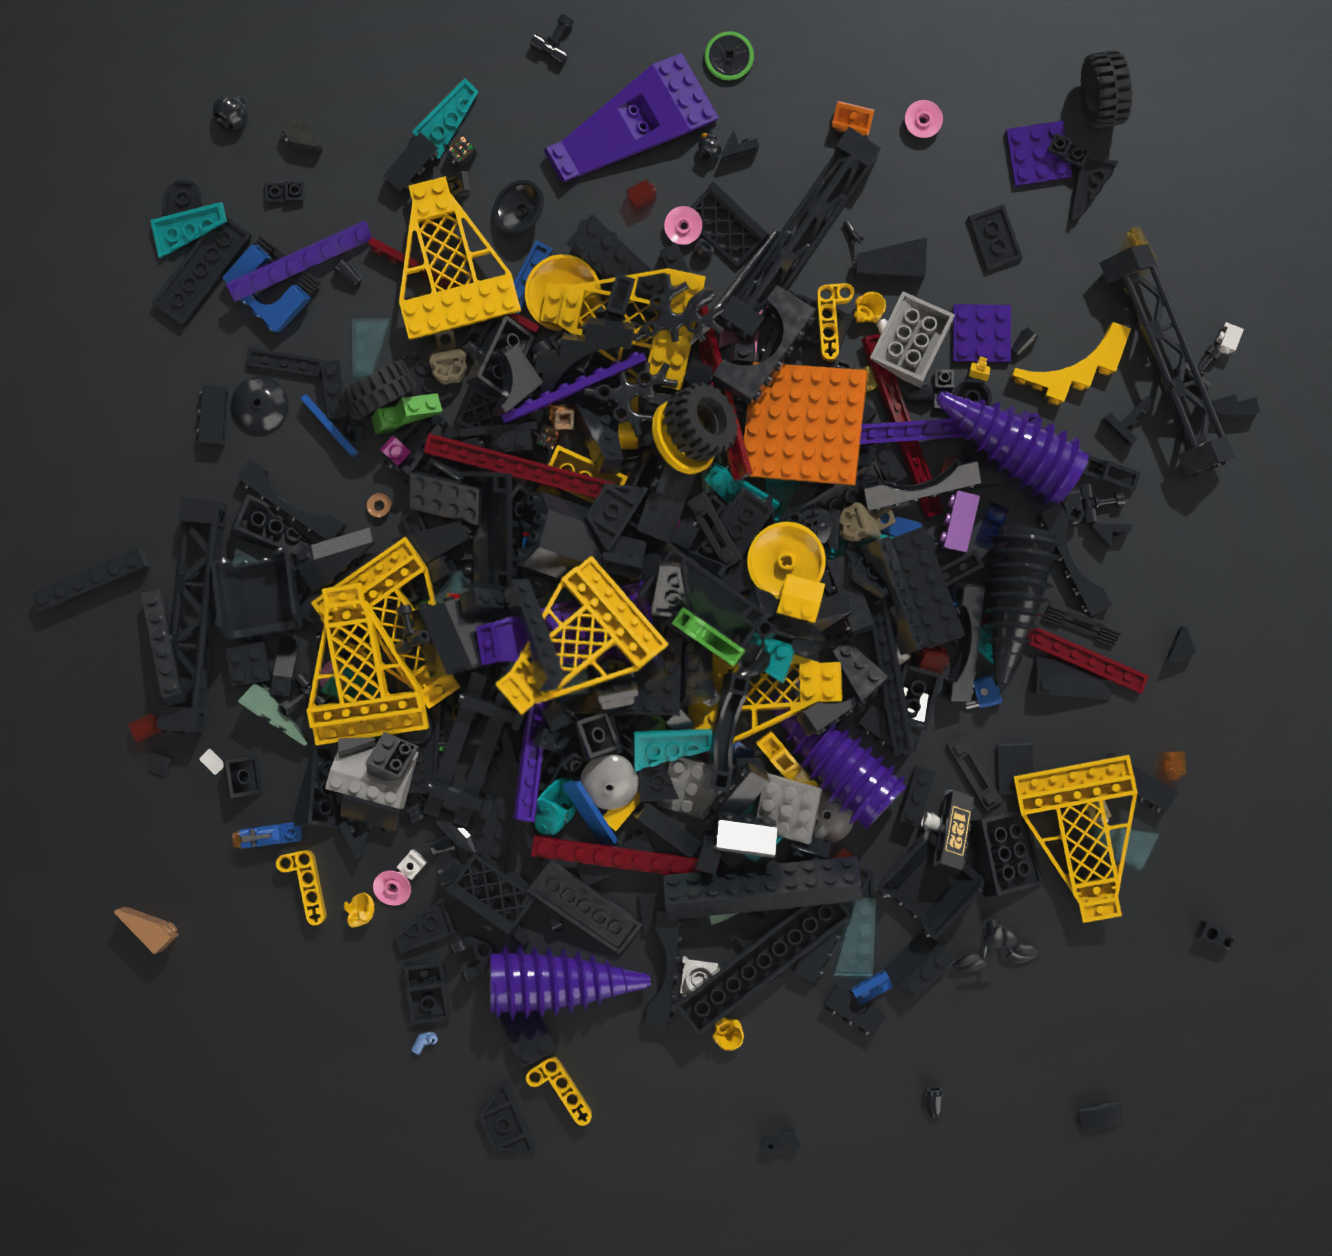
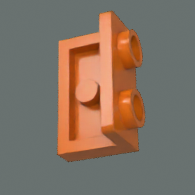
(852, 116)

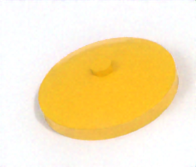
(559, 270)
(669, 451)
(782, 551)

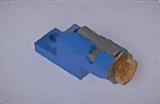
(267, 835)

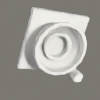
(695, 972)

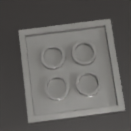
(688, 780)
(791, 806)

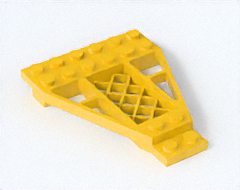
(565, 304)
(456, 305)
(380, 579)
(615, 616)
(817, 684)
(368, 715)
(1077, 786)

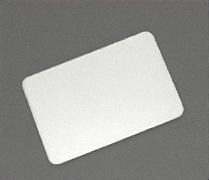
(212, 761)

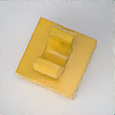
(980, 370)

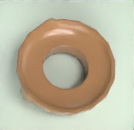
(373, 500)

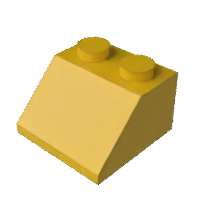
(801, 598)

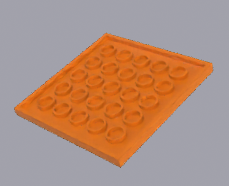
(807, 425)

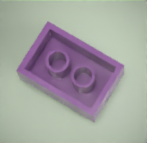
(958, 522)

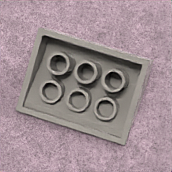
(912, 338)
(350, 777)

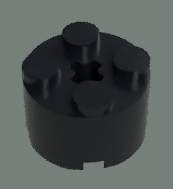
(976, 389)

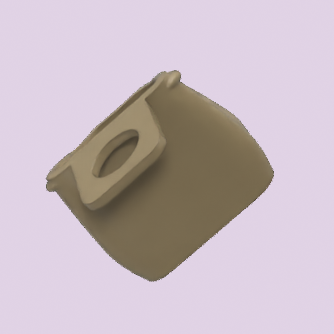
(448, 361)
(861, 525)

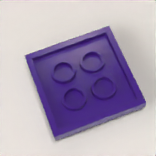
(1029, 154)
(982, 332)

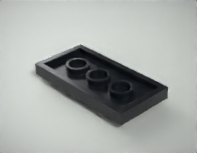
(445, 497)

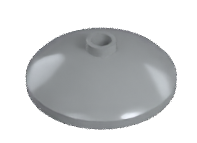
(614, 771)
(837, 825)

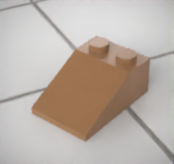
(151, 930)

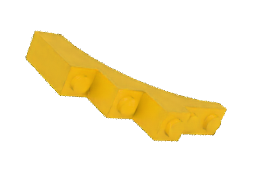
(1057, 383)

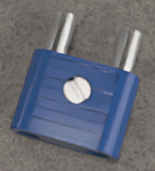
(986, 692)

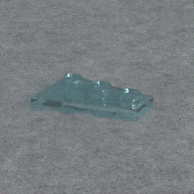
(1138, 848)

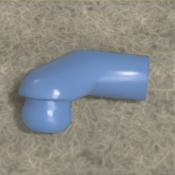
(424, 1039)

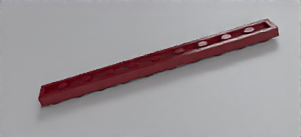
(397, 257)
(711, 356)
(898, 412)
(517, 466)
(1084, 658)
(614, 856)

